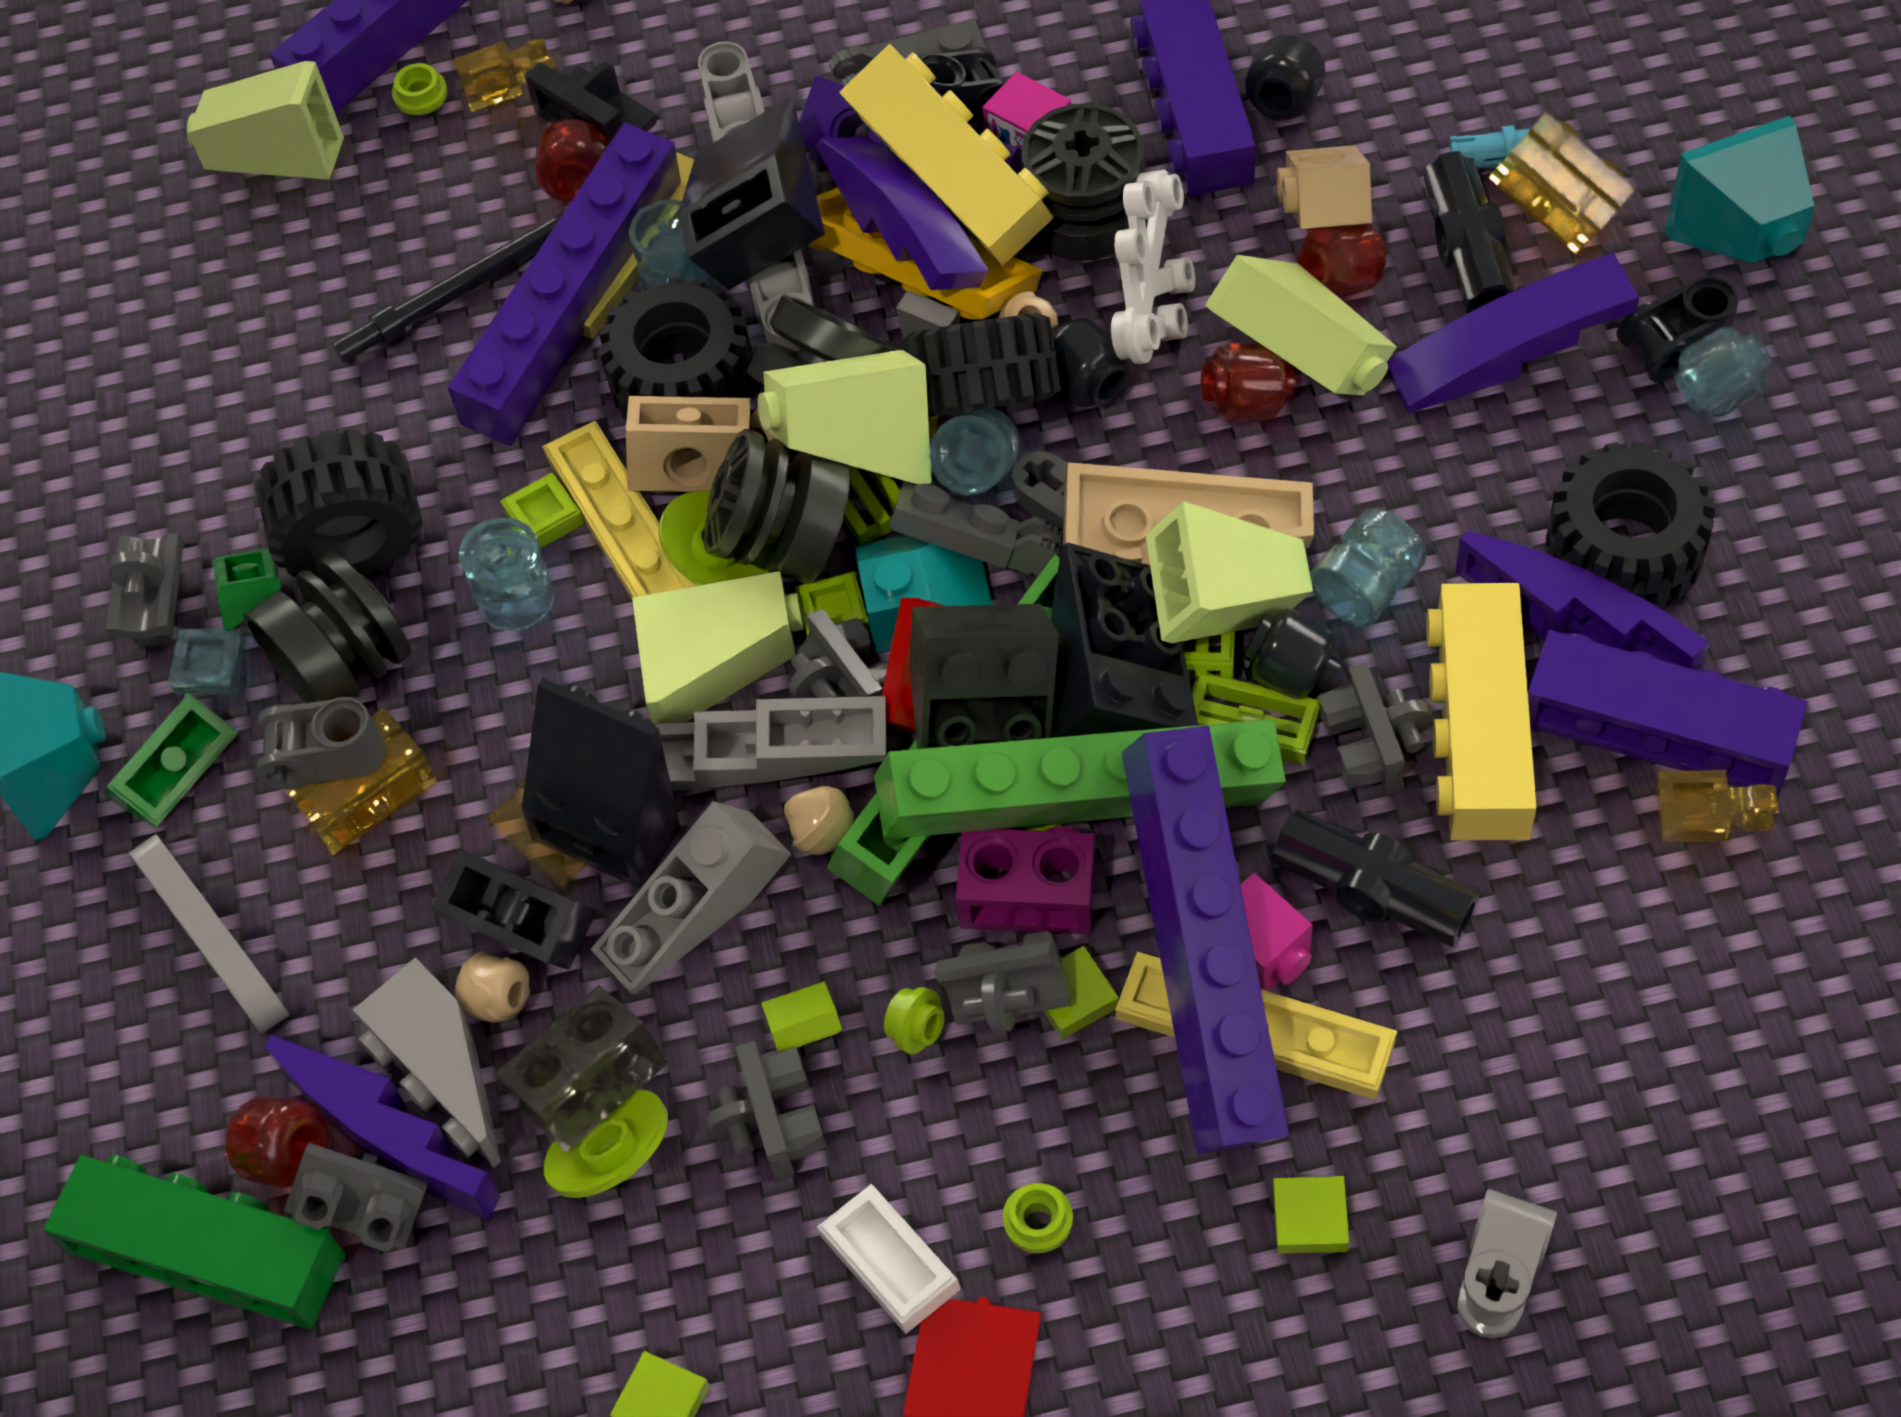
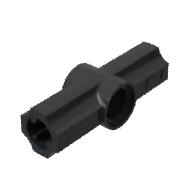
(1468, 230)
(1375, 877)

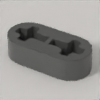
(1041, 499)

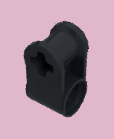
(968, 75)
(1676, 321)

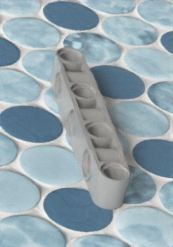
(729, 103)

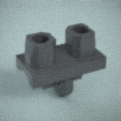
(145, 589)
(832, 663)
(1379, 754)
(1005, 981)
(784, 1135)
(355, 1197)

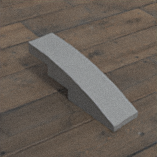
(774, 741)

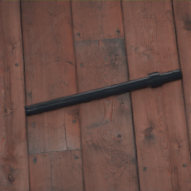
(390, 323)

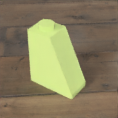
(268, 125)
(1302, 323)
(854, 412)
(1221, 573)
(712, 641)

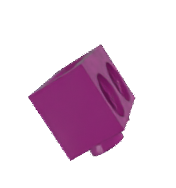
(1024, 896)

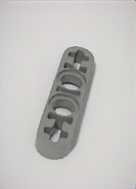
(209, 934)

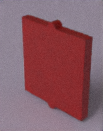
(973, 1361)

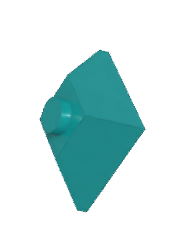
(1744, 194)
(912, 569)
(45, 749)

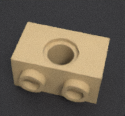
(1326, 187)
(666, 426)

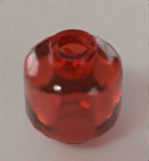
(567, 156)
(1344, 258)
(1246, 382)
(271, 1136)

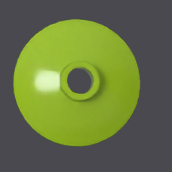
(683, 543)
(610, 1150)

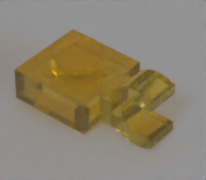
(495, 71)
(1702, 807)

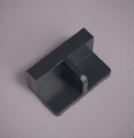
(586, 97)

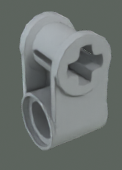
(1504, 1256)

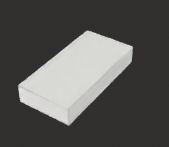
(889, 1258)

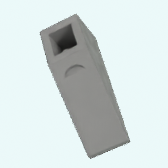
(691, 894)
(432, 1043)

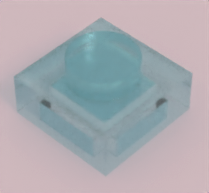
(207, 661)

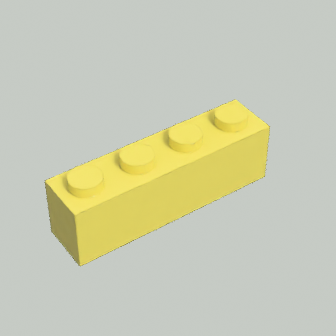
(947, 154)
(1484, 712)

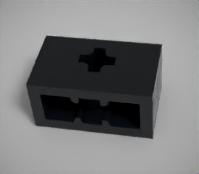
(514, 910)

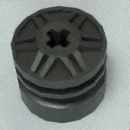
(1084, 163)
(776, 506)
(337, 626)

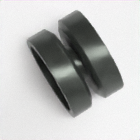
(818, 336)

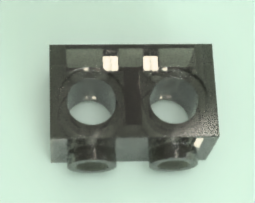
(582, 1068)

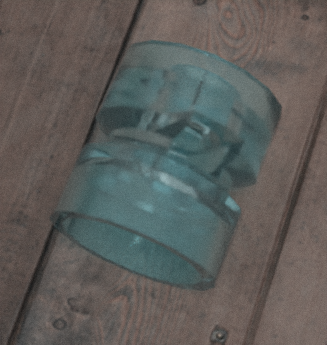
(661, 247)
(974, 451)
(1366, 571)
(506, 573)

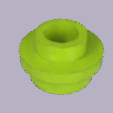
(419, 89)
(914, 1019)
(1032, 1199)

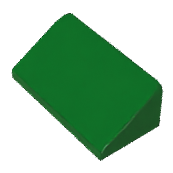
(243, 582)
(170, 761)

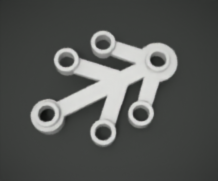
(1139, 252)

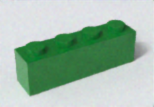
(195, 1239)

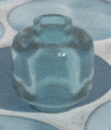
(1723, 371)

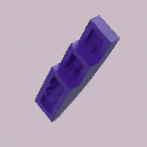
(908, 214)
(1513, 329)
(1577, 601)
(371, 1116)

